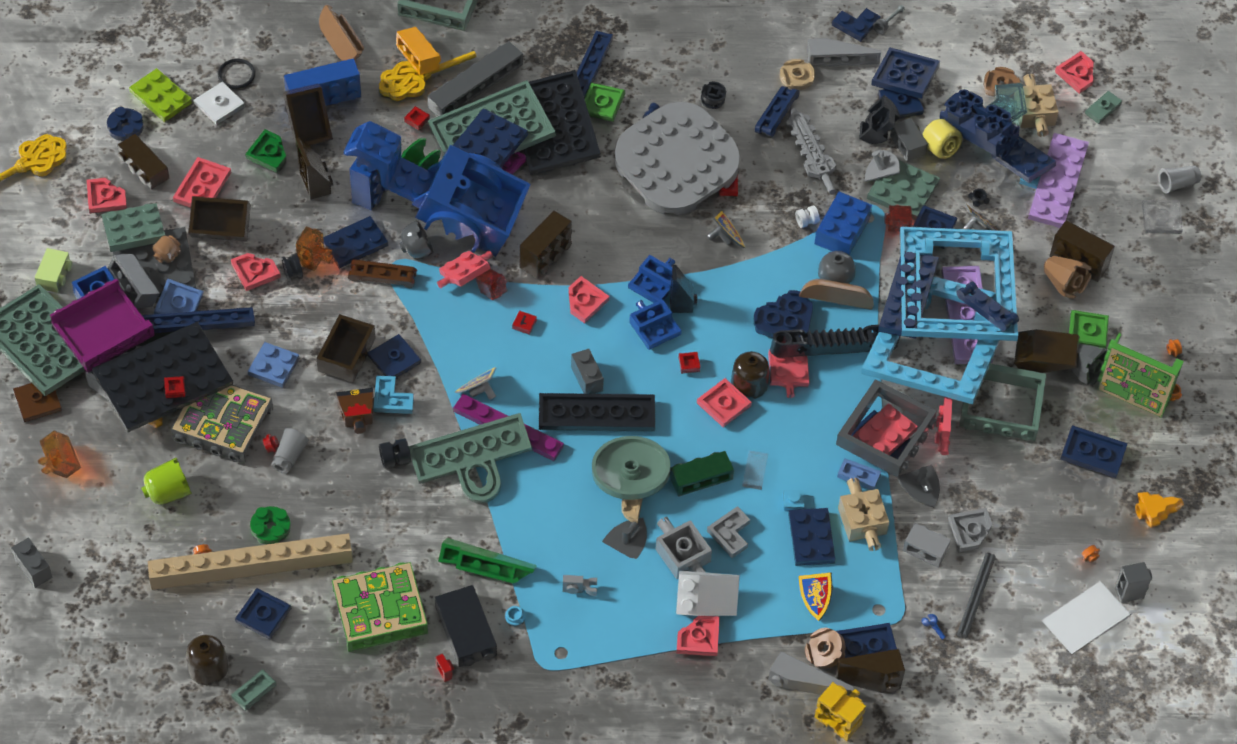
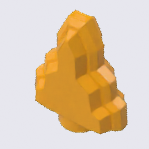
(1156, 508)

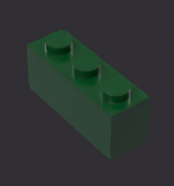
(701, 473)

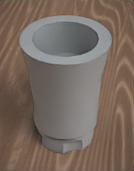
(1176, 178)
(289, 450)

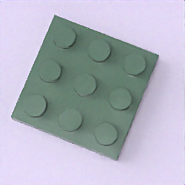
(908, 188)
(133, 227)

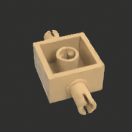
(1040, 106)
(863, 514)

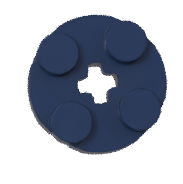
(124, 115)

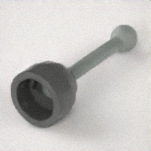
(881, 25)

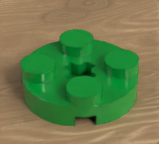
(266, 515)

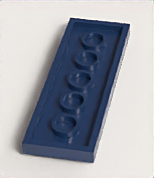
(892, 315)

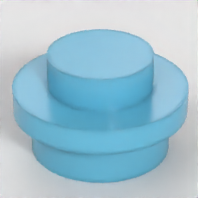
(515, 616)

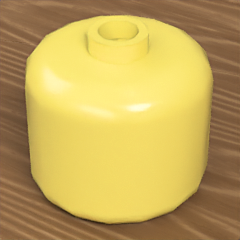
(942, 138)

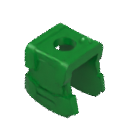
(415, 154)

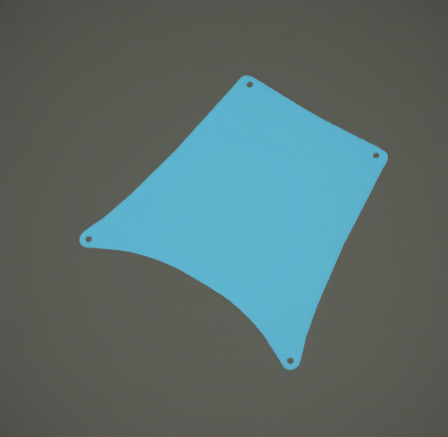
(559, 515)

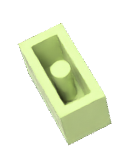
(53, 270)

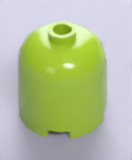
(166, 483)

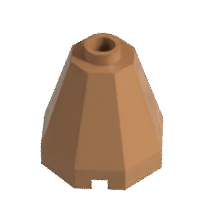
(1067, 275)

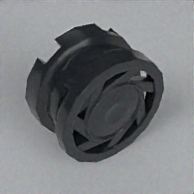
(713, 94)
(292, 267)

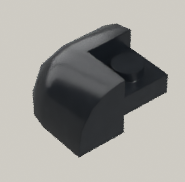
(879, 121)

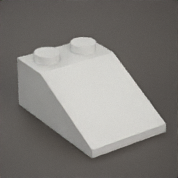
(707, 594)

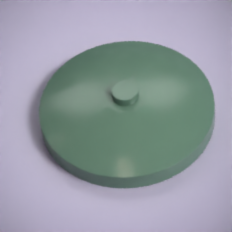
(631, 467)

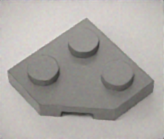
(970, 528)

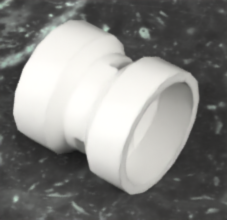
(807, 216)

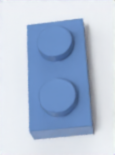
(867, 476)

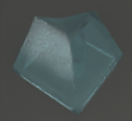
(1010, 98)

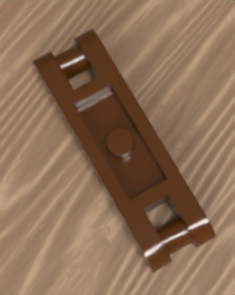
(382, 273)

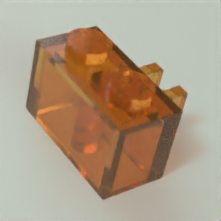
(311, 249)
(59, 455)

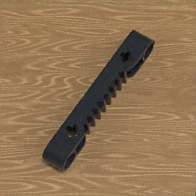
(788, 342)

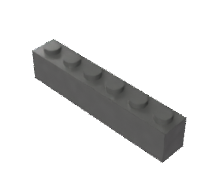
(475, 79)

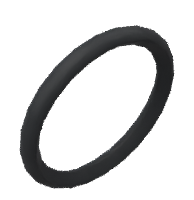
(237, 60)

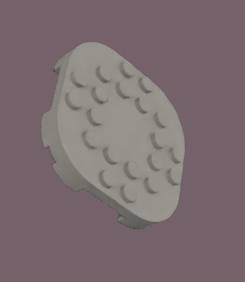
(677, 157)

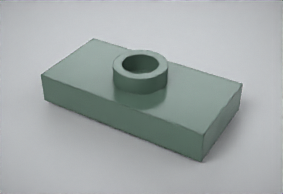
(1103, 107)
(254, 690)

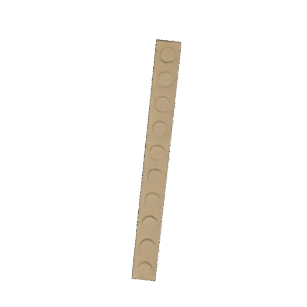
(250, 561)

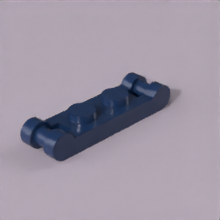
(776, 110)
(987, 306)

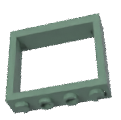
(437, 15)
(1013, 377)

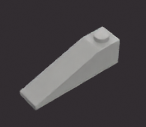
(837, 53)
(801, 677)

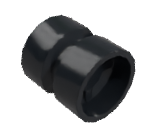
(388, 451)

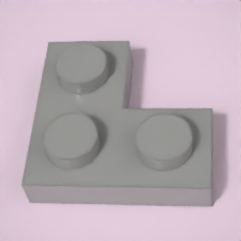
(726, 529)

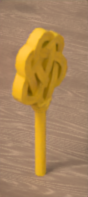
(406, 82)
(40, 158)

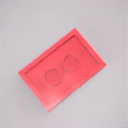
(202, 180)
(886, 430)

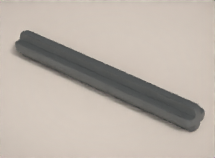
(976, 595)

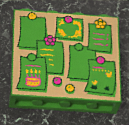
(1138, 378)
(380, 606)

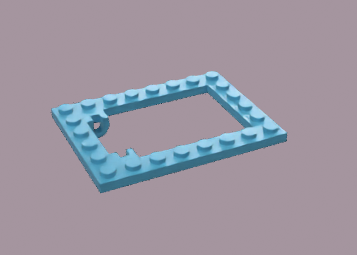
(994, 246)
(966, 390)

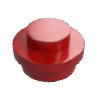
(271, 443)

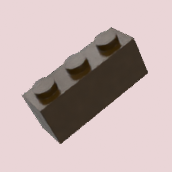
(142, 161)

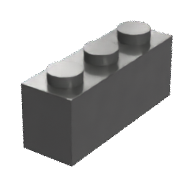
(133, 280)

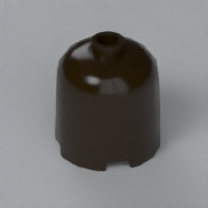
(750, 374)
(206, 659)

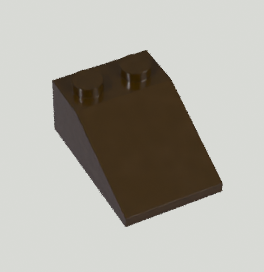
(313, 171)
(1046, 351)
(873, 671)

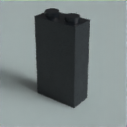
(466, 626)

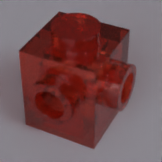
(898, 217)
(492, 284)

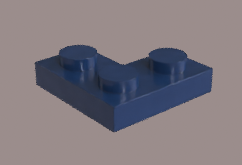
(854, 27)

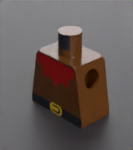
(356, 408)

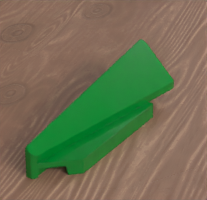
(484, 561)

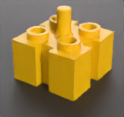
(840, 711)

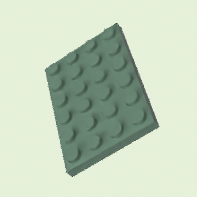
(514, 104)
(33, 342)

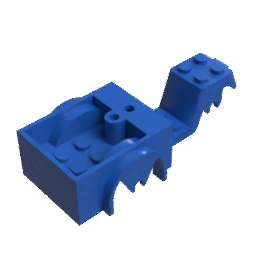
(461, 190)

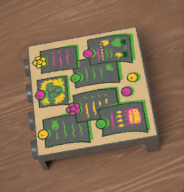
(223, 422)

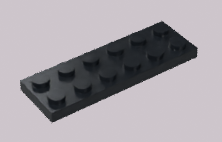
(597, 412)

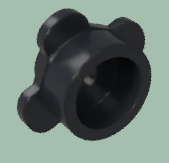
(978, 193)

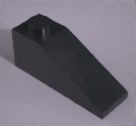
(681, 293)

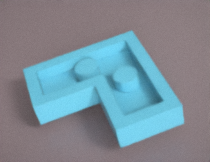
(387, 400)

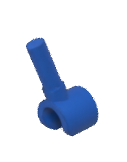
(933, 623)

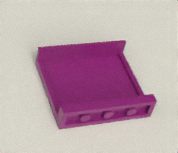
(101, 325)

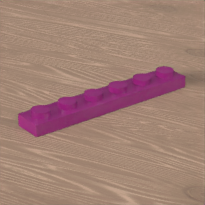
(482, 413)

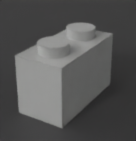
(926, 545)

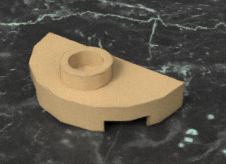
(631, 509)

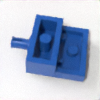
(653, 279)
(654, 323)

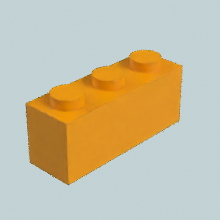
(418, 50)

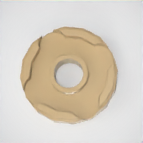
(797, 82)

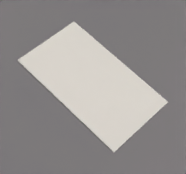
(1085, 617)

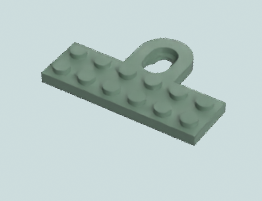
(470, 449)

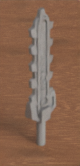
(817, 164)

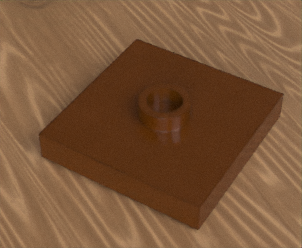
(34, 403)

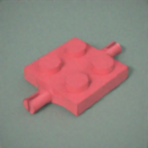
(464, 268)
(788, 372)
(944, 426)

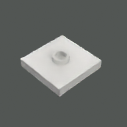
(219, 103)

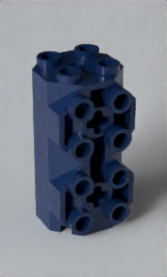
(985, 127)

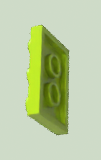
(160, 95)

